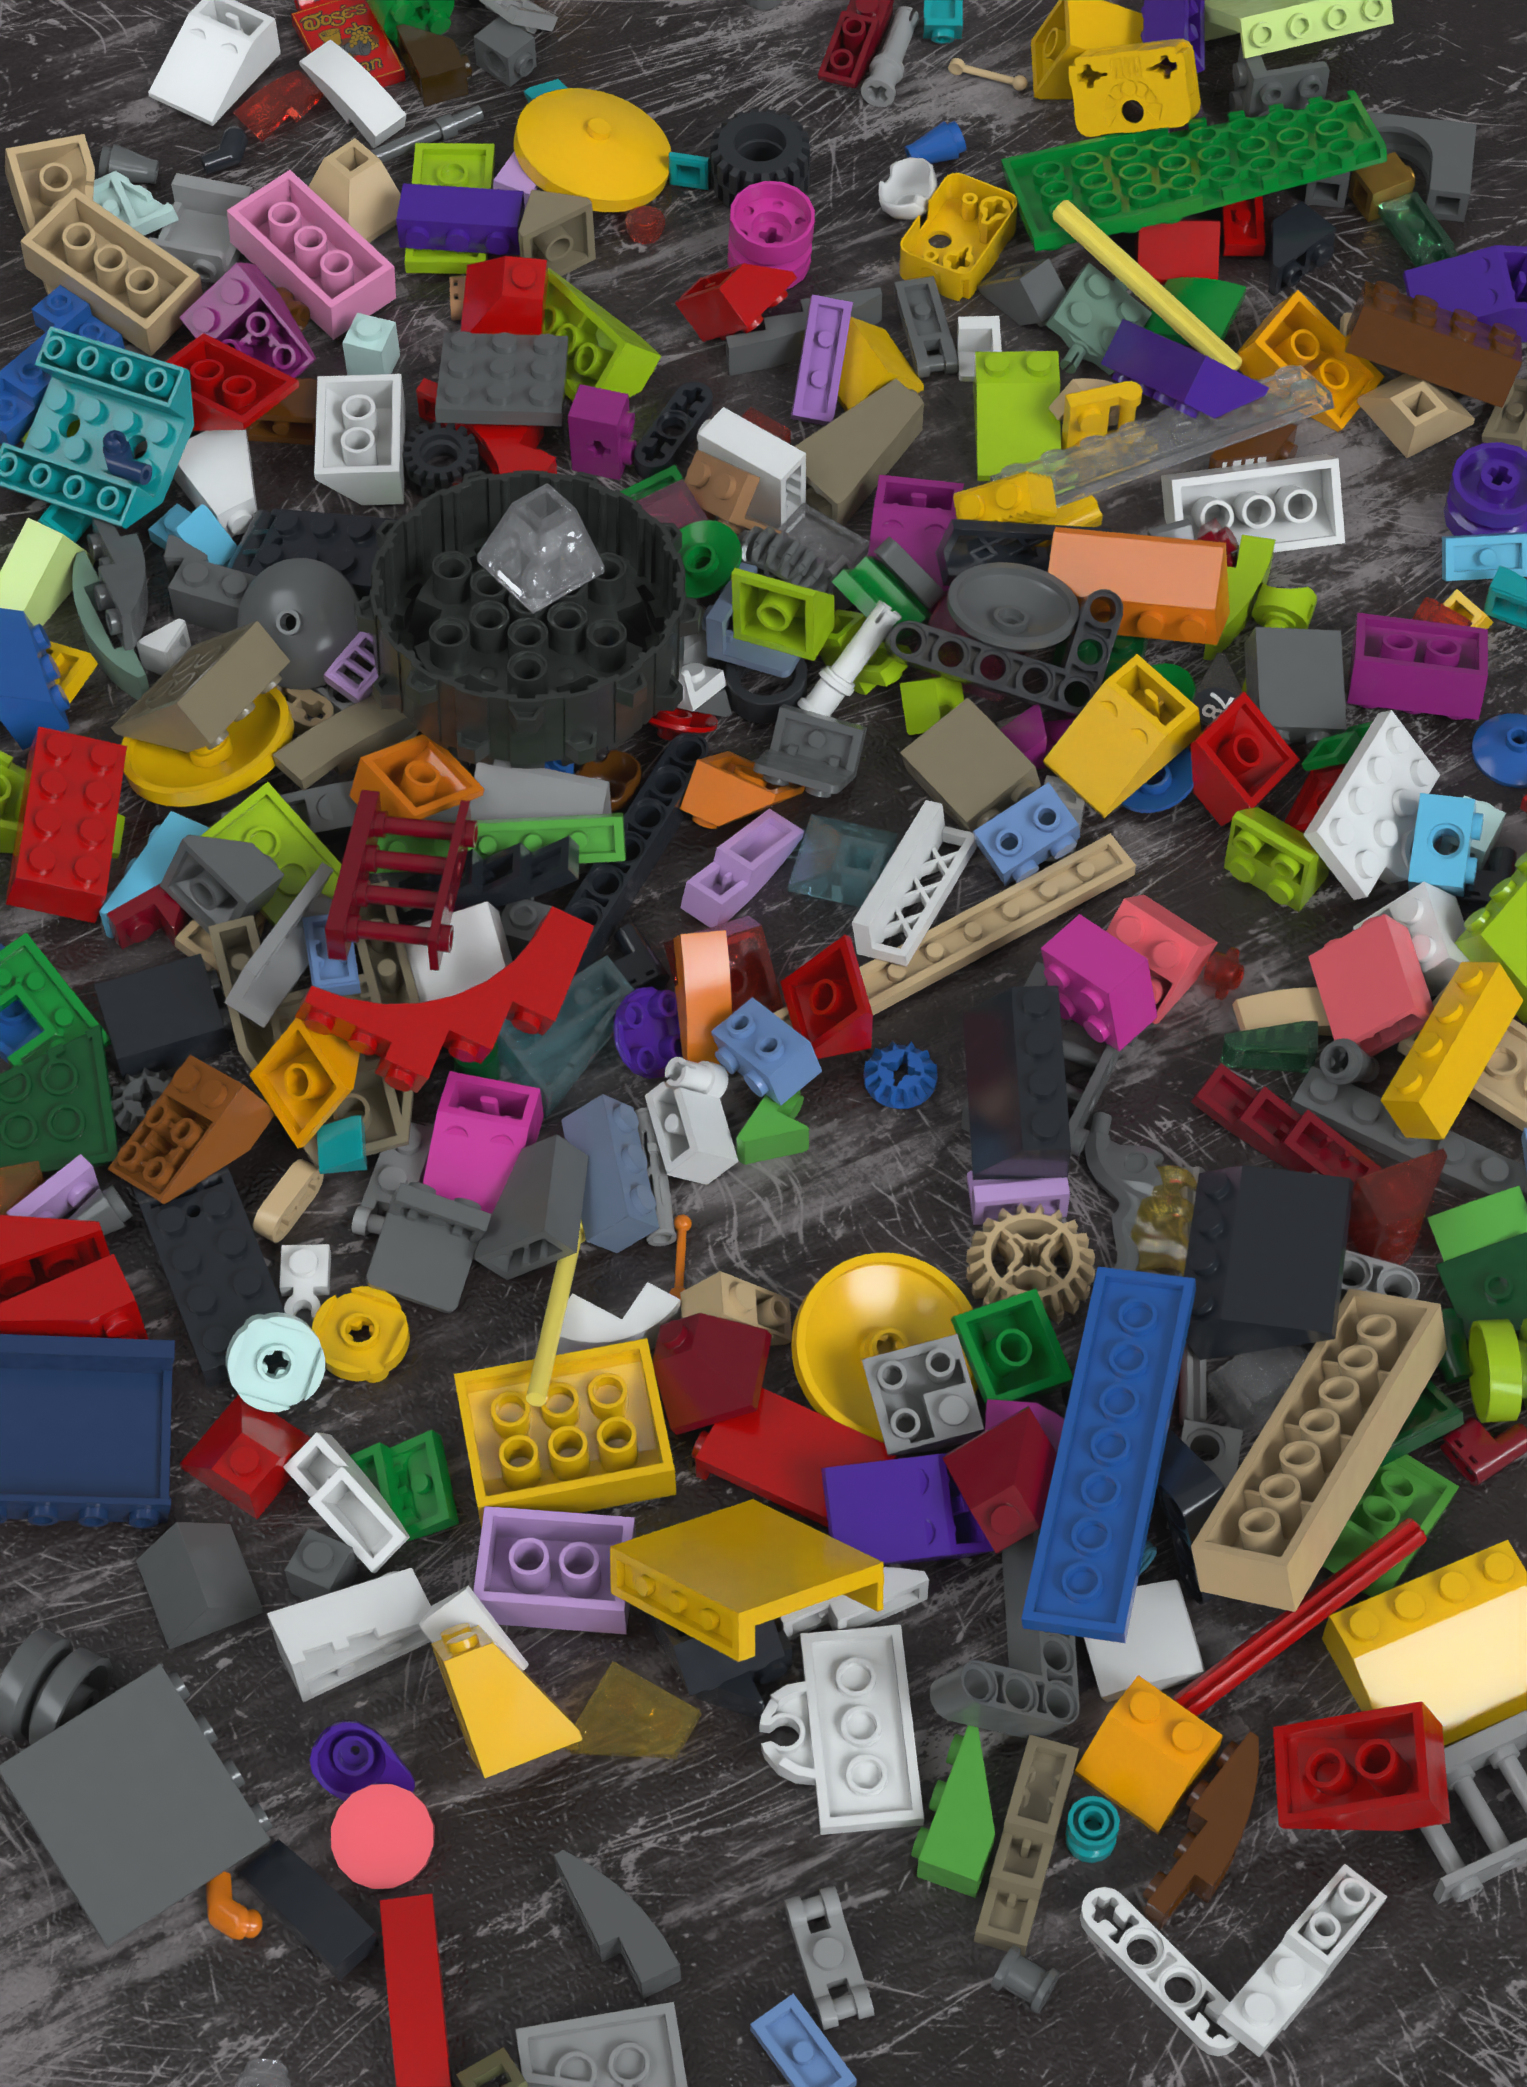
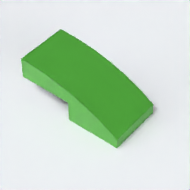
(1480, 1223)

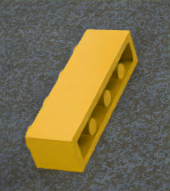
(1452, 1050)

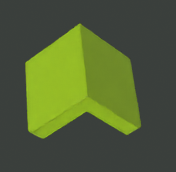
(928, 701)

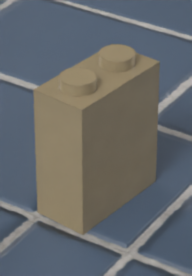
(970, 767)

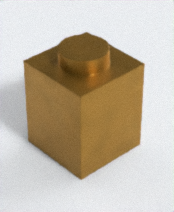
(1380, 184)

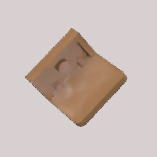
(723, 491)

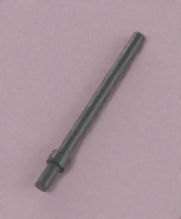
(442, 128)

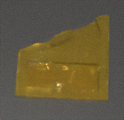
(633, 1719)

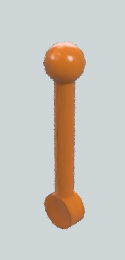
(682, 1224)

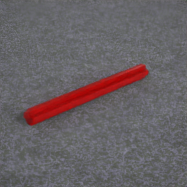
(1311, 1611)

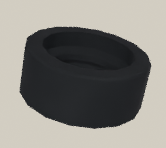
(763, 708)

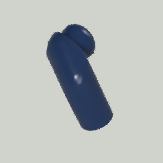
(121, 460)

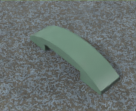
(119, 665)

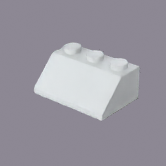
(361, 437)

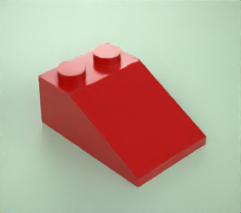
(229, 386)
(45, 1249)
(78, 1304)
(1362, 1771)

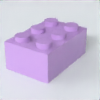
(551, 1569)

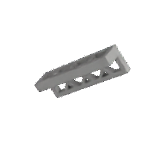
(281, 956)

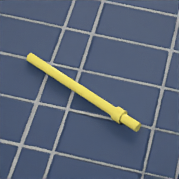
(552, 1327)

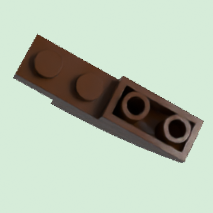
(1219, 1820)

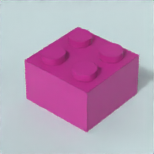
(1100, 982)

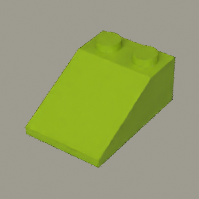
(1013, 409)

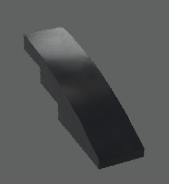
(503, 877)

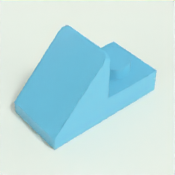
(197, 529)

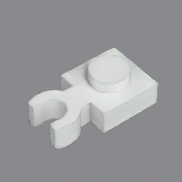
(304, 1276)

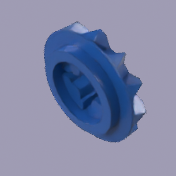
(912, 1089)

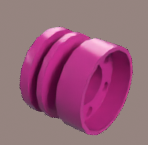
(772, 228)

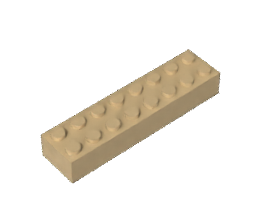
(1319, 1451)

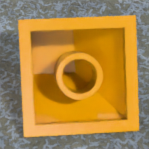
(306, 1079)

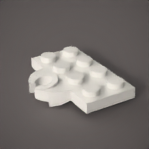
(1373, 809)
(851, 1730)

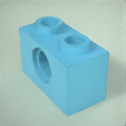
(1438, 818)

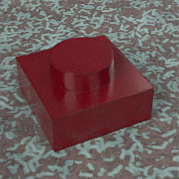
(1214, 532)

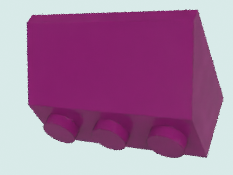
(1418, 666)

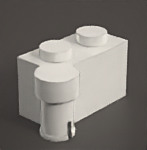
(692, 1120)

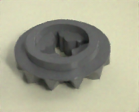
(125, 1098)

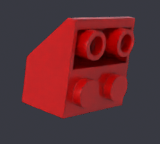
(733, 299)

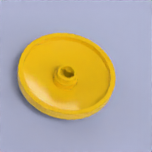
(592, 148)
(206, 775)
(862, 1312)

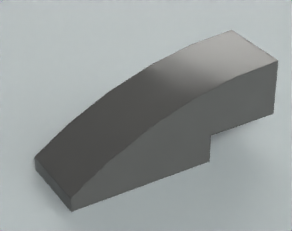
(618, 1925)

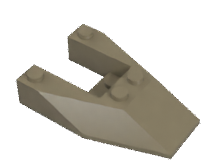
(384, 981)

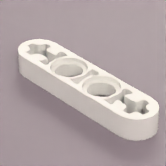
(1153, 1976)

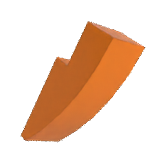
(702, 991)

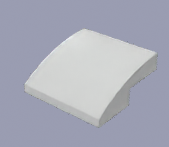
(1157, 1644)

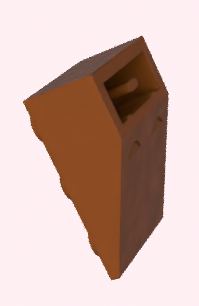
(191, 1132)

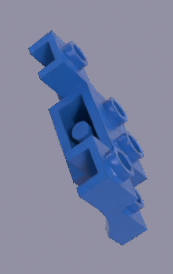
(23, 382)

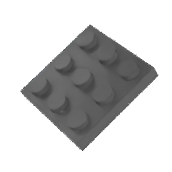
(502, 379)

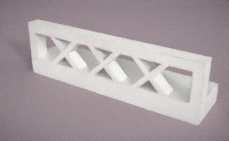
(899, 879)

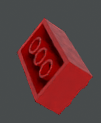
(66, 825)

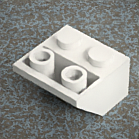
(1434, 927)

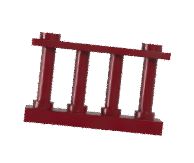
(364, 856)

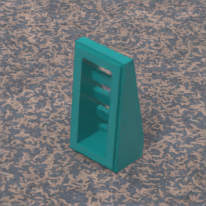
(1507, 598)

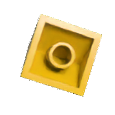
(871, 363)

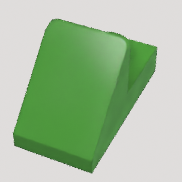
(773, 1131)

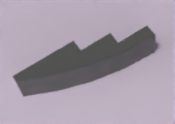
(784, 334)

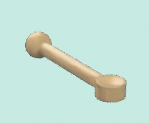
(958, 66)

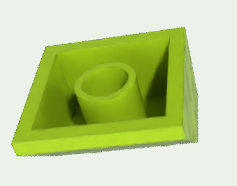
(780, 614)

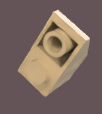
(740, 1302)

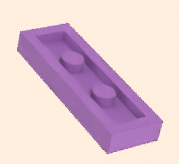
(821, 360)

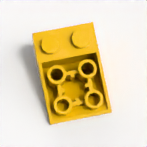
(1124, 736)

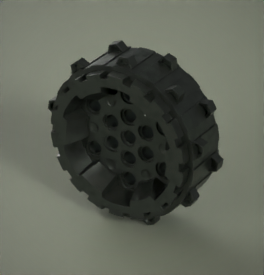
(514, 681)

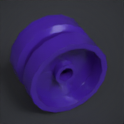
(1488, 491)

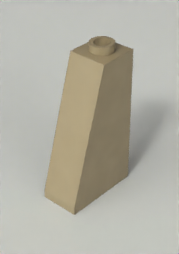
(859, 446)

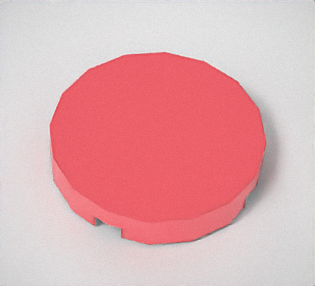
(382, 1836)

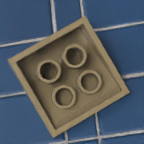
(206, 691)

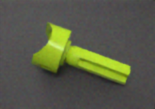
(1283, 608)

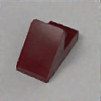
(146, 914)

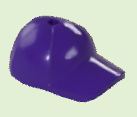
(346, 1771)

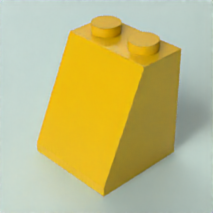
(1070, 31)
(497, 1703)

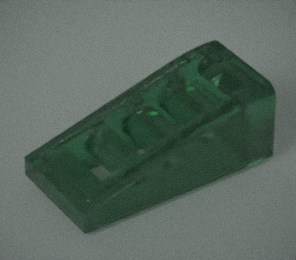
(1274, 1048)

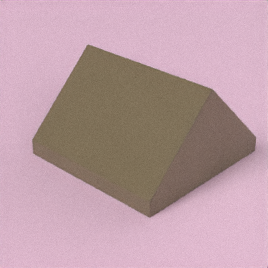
(558, 230)

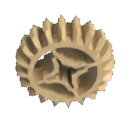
(1031, 1241)

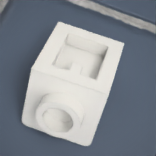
(699, 684)

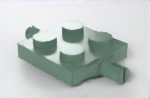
(1092, 315)

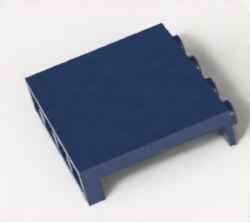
(85, 1429)

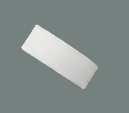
(592, 1327)

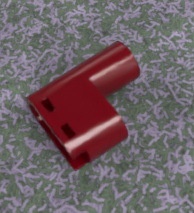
(1481, 1451)

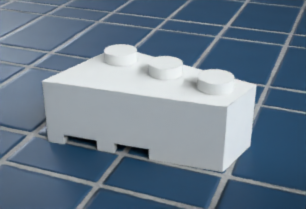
(350, 1631)

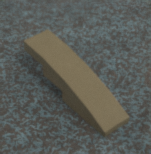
(342, 741)
(1026, 1844)

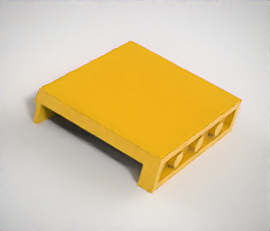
(738, 1571)

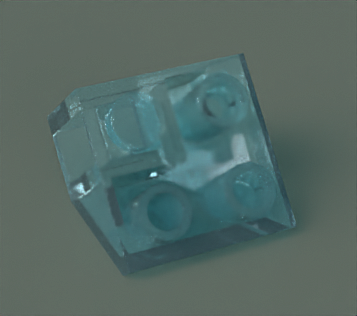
(840, 860)

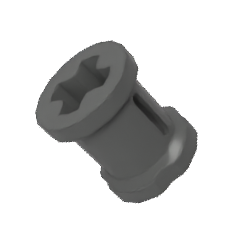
(1025, 1979)

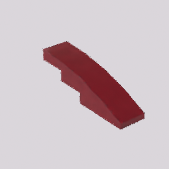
(1277, 1130)

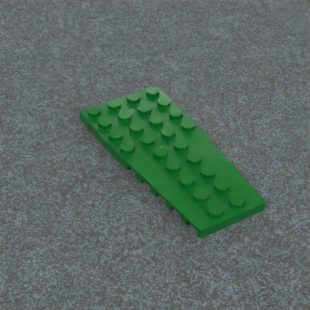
(1164, 176)

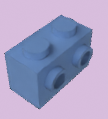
(1028, 835)
(765, 1052)

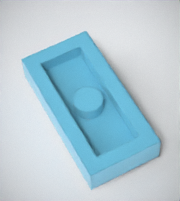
(1482, 554)

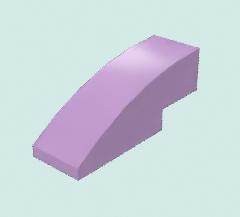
(740, 868)

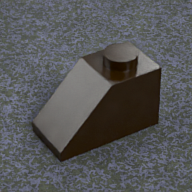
(433, 64)

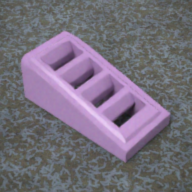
(343, 684)

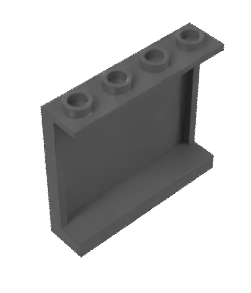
(135, 1804)

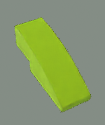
(1243, 586)

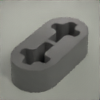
(909, 572)

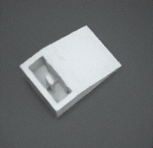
(216, 58)

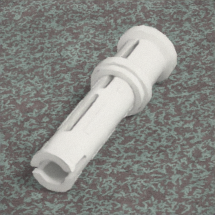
(838, 680)

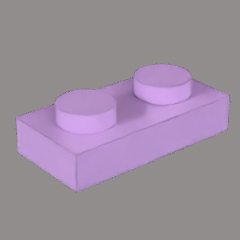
(60, 1193)

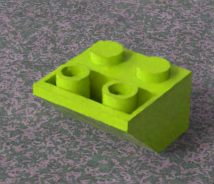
(1274, 858)

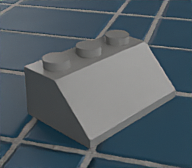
(537, 794)

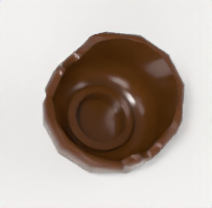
(621, 772)

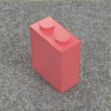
(1372, 985)

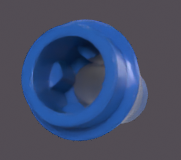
(939, 144)

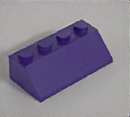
(1177, 373)

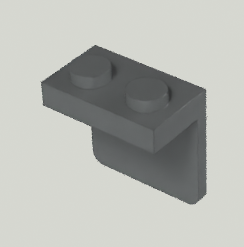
(1258, 88)
(812, 752)
(426, 1246)

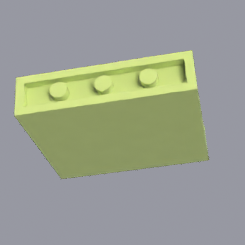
(1284, 24)

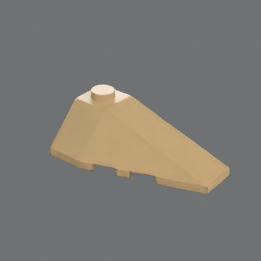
(45, 174)

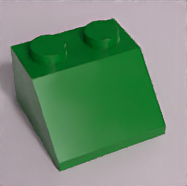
(1012, 1349)

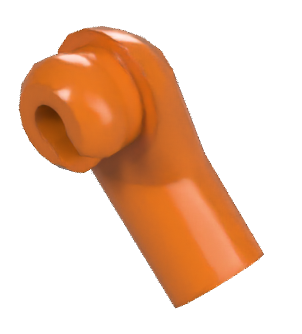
(228, 1915)

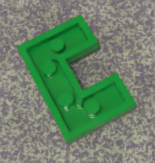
(45, 996)

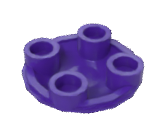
(648, 1031)

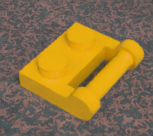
(1088, 411)

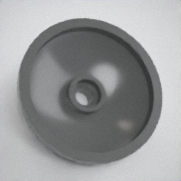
(1013, 606)
(323, 613)

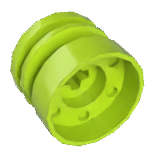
(1498, 1369)

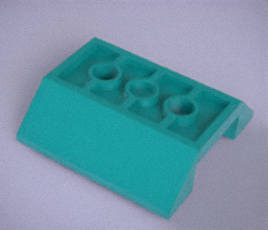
(107, 393)

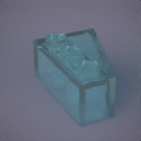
(573, 1040)

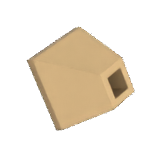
(358, 189)
(1415, 413)

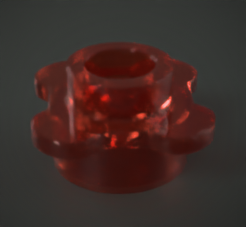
(1224, 972)

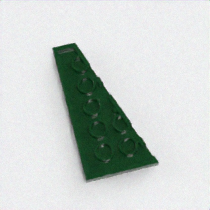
(59, 1107)

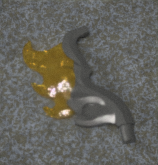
(1150, 1206)

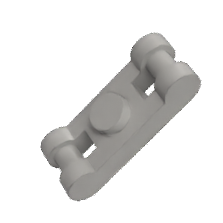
(828, 1958)

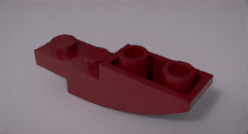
(855, 41)

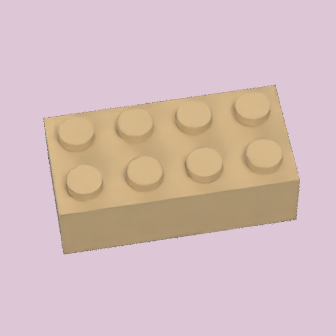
(113, 269)

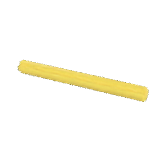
(1144, 285)

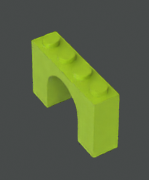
(1500, 931)

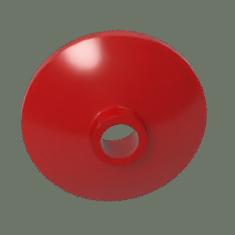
(682, 721)

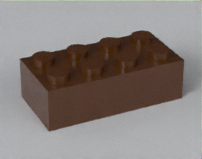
(1434, 343)

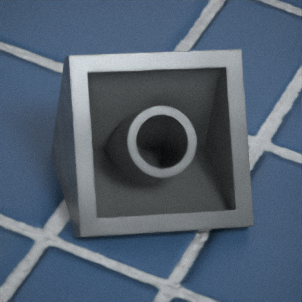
(198, 1581)

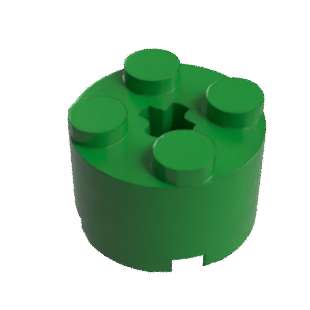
(421, 14)

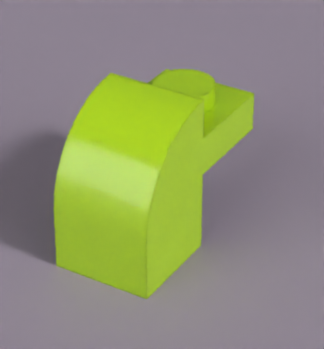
(880, 667)

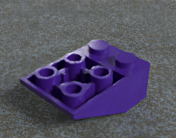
(1482, 282)
(901, 1511)

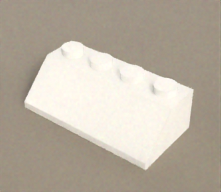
(1279, 500)

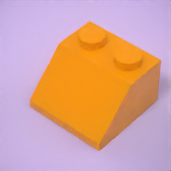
(1149, 1754)

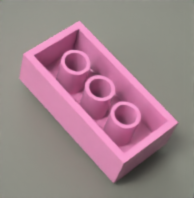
(311, 253)

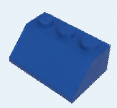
(28, 680)

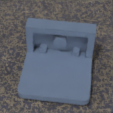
(723, 646)

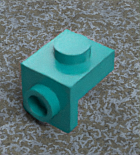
(943, 20)

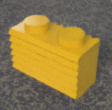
(1014, 499)

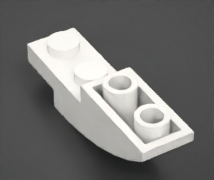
(1302, 1960)

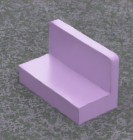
(992, 1195)

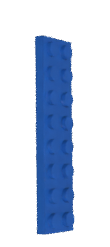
(1109, 1455)

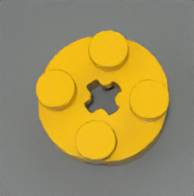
(366, 1359)

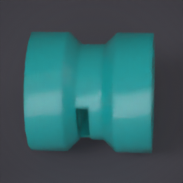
(1088, 1840)

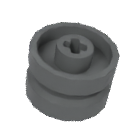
(49, 1685)

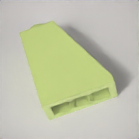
(38, 572)

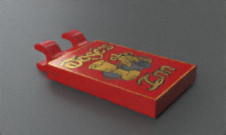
(354, 30)

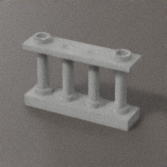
(1500, 1748)

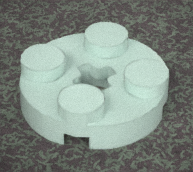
(288, 1385)

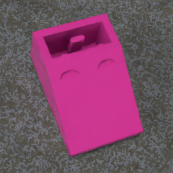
(480, 1136)

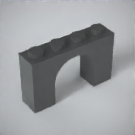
(1435, 146)

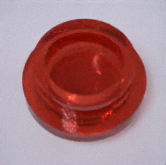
(645, 224)

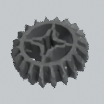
(784, 559)

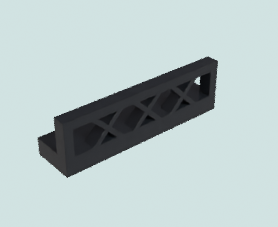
(959, 556)

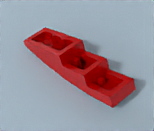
(415, 1992)

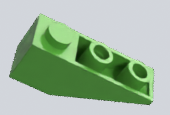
(962, 1831)

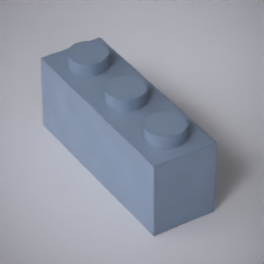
(617, 1187)

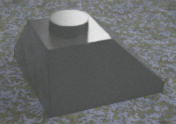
(220, 879)

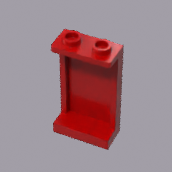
(782, 1453)

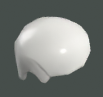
(908, 188)

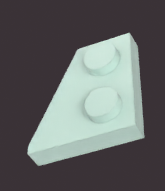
(132, 203)

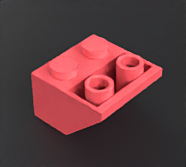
(1170, 944)

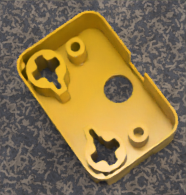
(1135, 74)
(977, 222)

